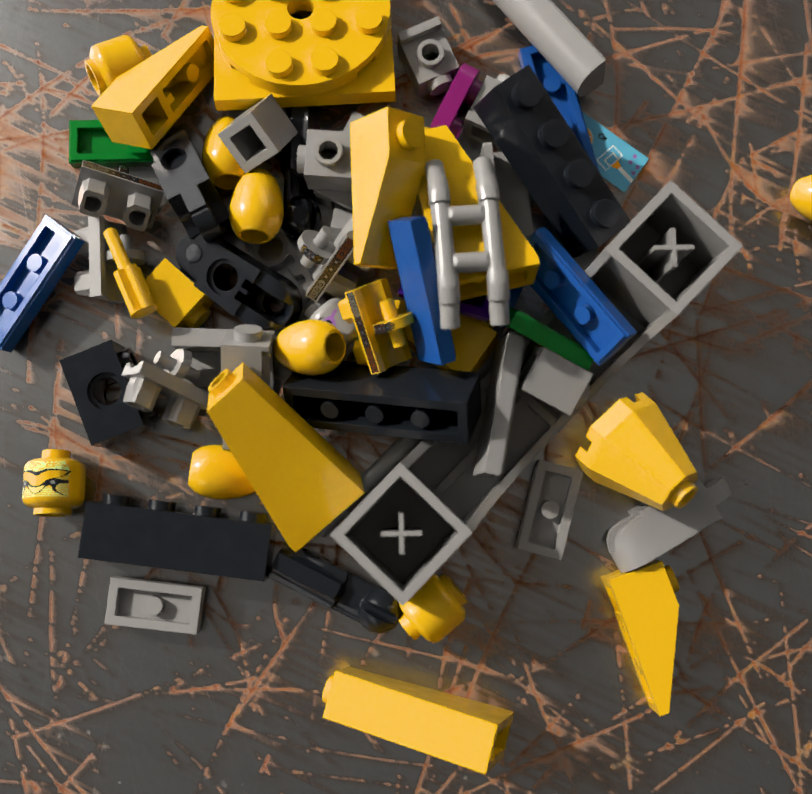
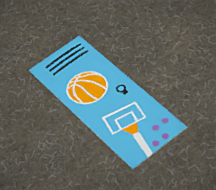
(615, 158)

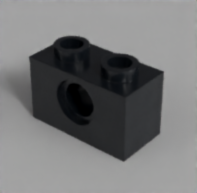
(87, 377)

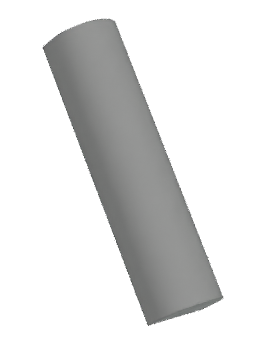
(557, 42)

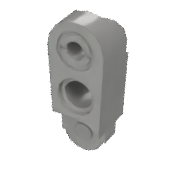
(653, 532)

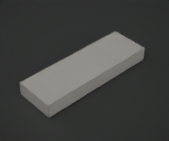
(499, 406)

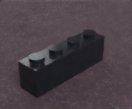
(551, 162)
(391, 403)
(178, 539)

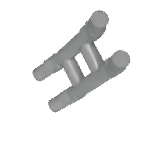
(451, 263)

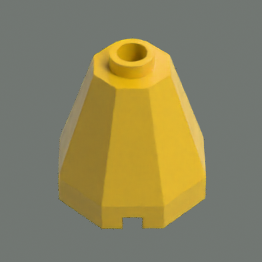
(639, 455)

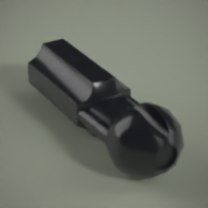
(299, 202)
(336, 589)

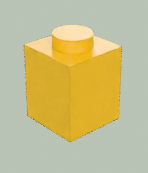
(178, 297)

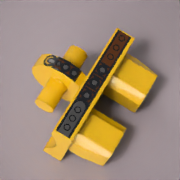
(377, 325)

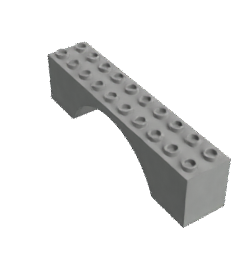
(431, 495)

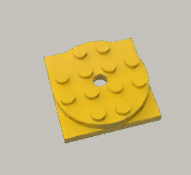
(320, 60)

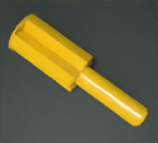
(130, 279)

